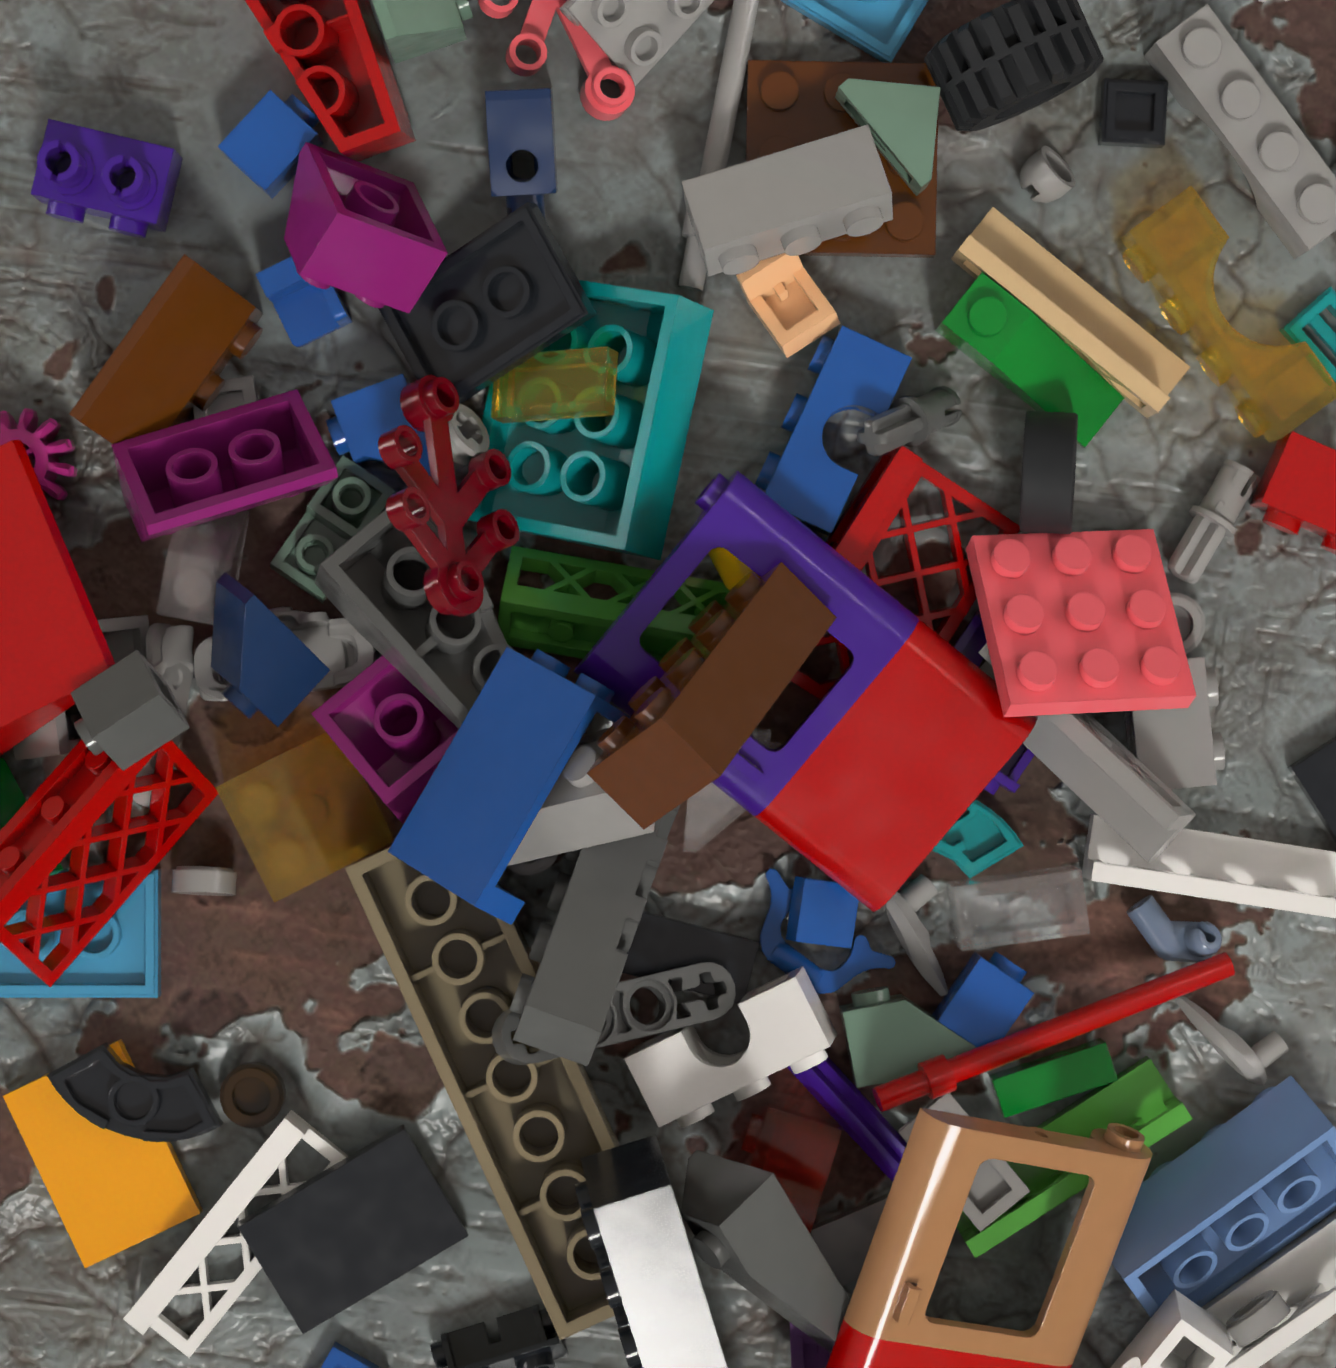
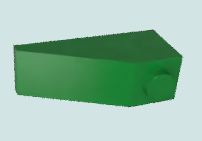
(1028, 356)

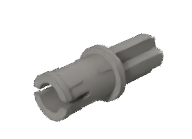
(1212, 520)

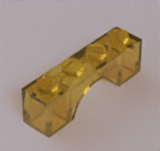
(1179, 255)

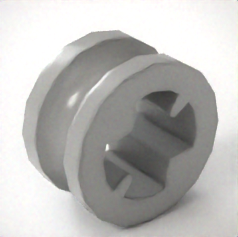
(467, 436)

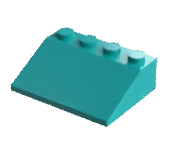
(616, 474)

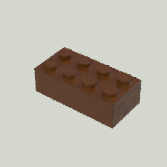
(710, 694)

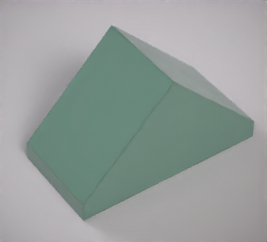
(900, 122)

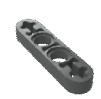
(620, 1023)

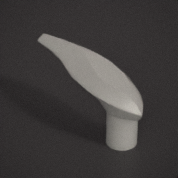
(912, 933)
(1233, 1049)

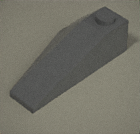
(381, 592)
(758, 1239)

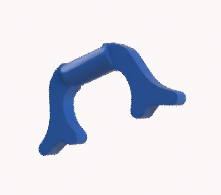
(788, 959)

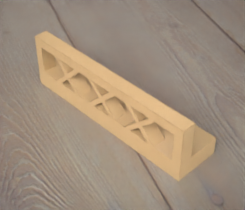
(1075, 311)

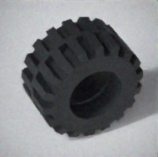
(1012, 60)

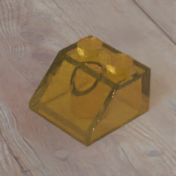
(304, 815)

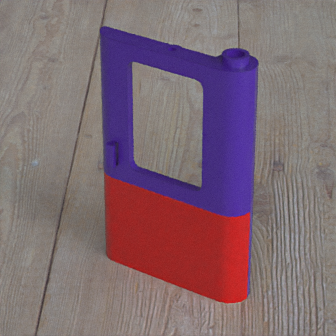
(884, 751)

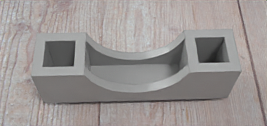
(1229, 95)

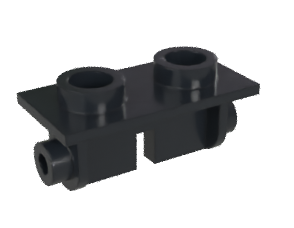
(523, 1343)

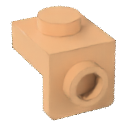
(788, 302)

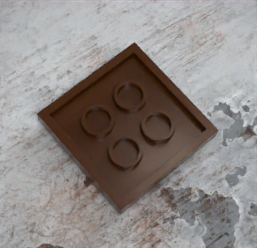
(797, 105)

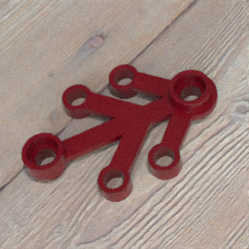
(454, 573)

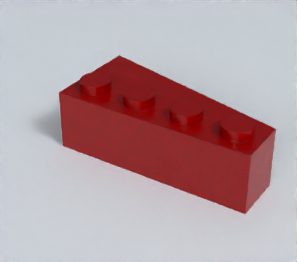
(340, 70)

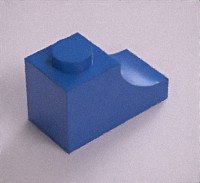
(366, 416)

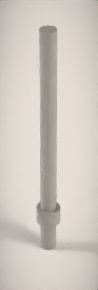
(721, 124)

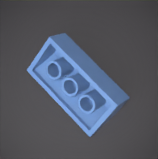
(1230, 1200)

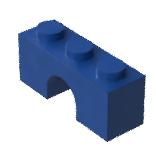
(851, 376)

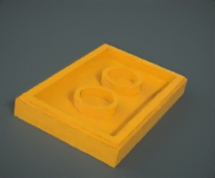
(101, 1182)

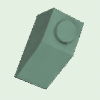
(421, 25)
(892, 1035)

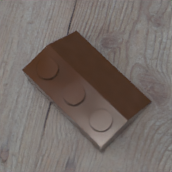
(170, 356)

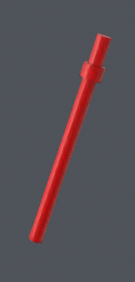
(939, 1075)

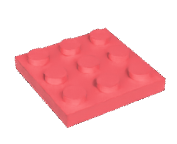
(1079, 622)

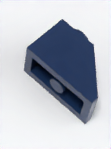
(259, 655)

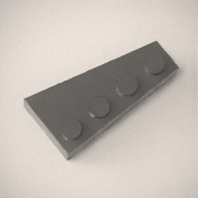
(588, 944)

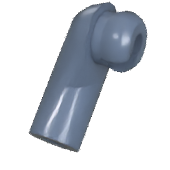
(1174, 939)

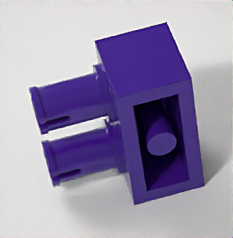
(106, 177)

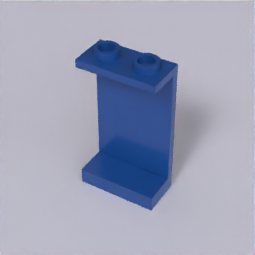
(499, 777)

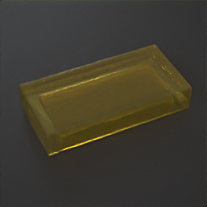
(558, 386)

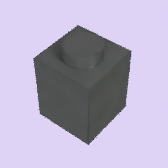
(127, 711)

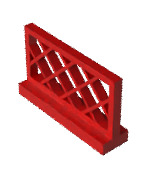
(868, 521)
(61, 820)

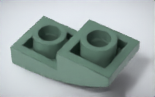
(329, 522)

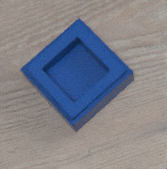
(821, 913)

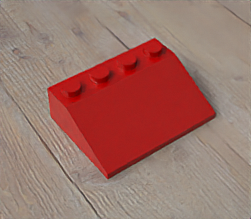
(46, 619)

